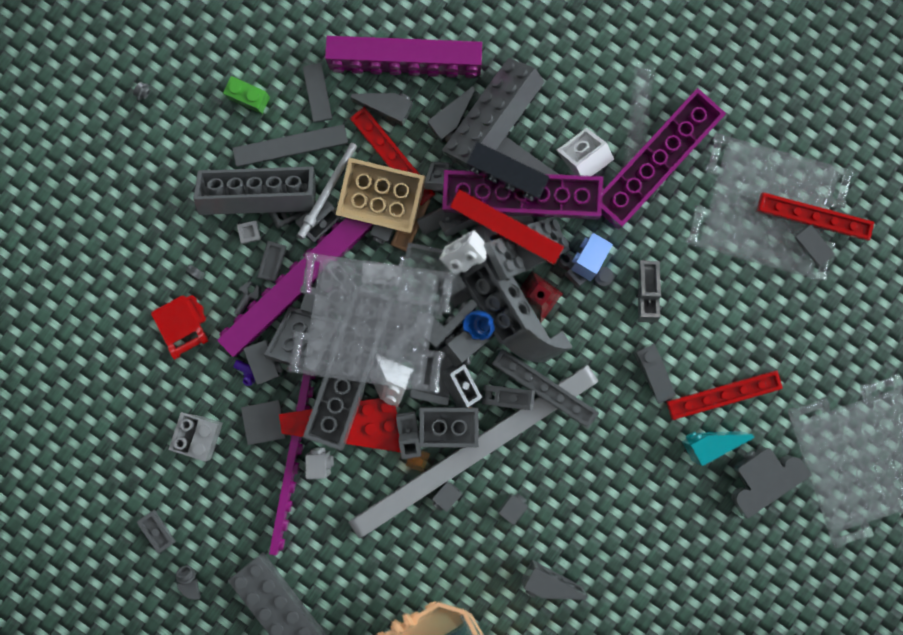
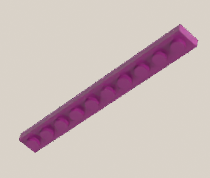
(291, 469)

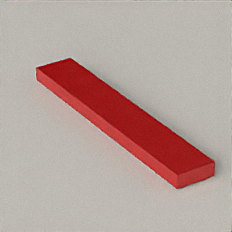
(385, 146)
(815, 216)
(507, 226)
(724, 395)

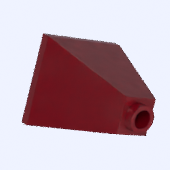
(549, 294)

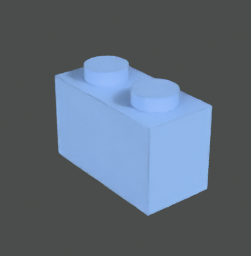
(591, 257)

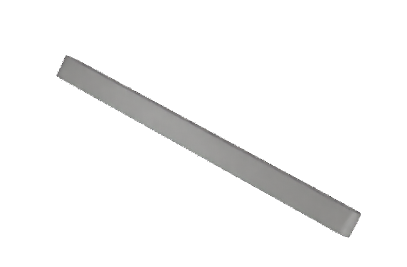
(465, 457)

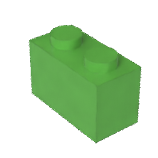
(246, 95)

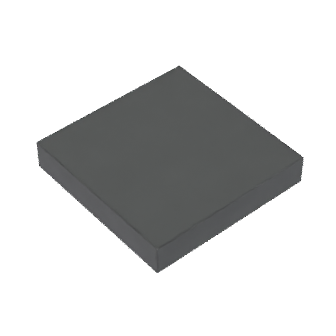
(262, 422)

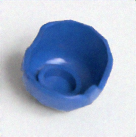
(479, 325)

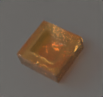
(418, 463)

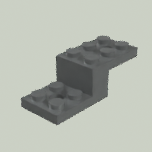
(512, 259)
(453, 324)

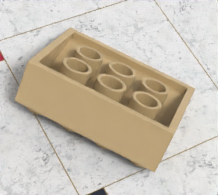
(380, 195)

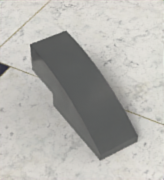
(649, 291)

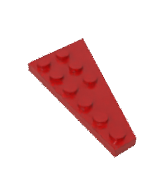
(372, 427)

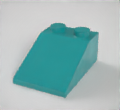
(708, 446)

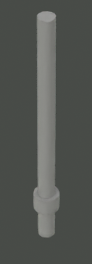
(310, 220)

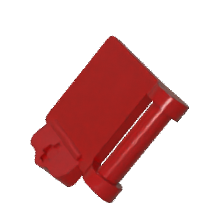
(179, 320)

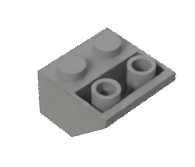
(195, 436)

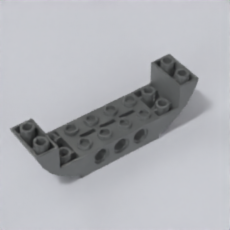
(512, 315)

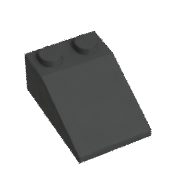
(448, 427)
(550, 585)

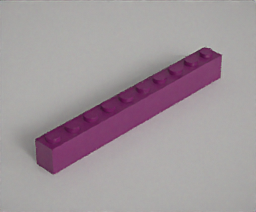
(287, 288)

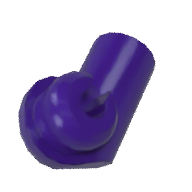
(248, 378)

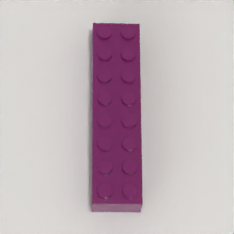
(404, 56)
(659, 157)
(563, 196)

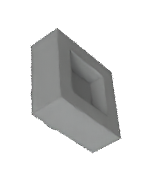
(248, 232)

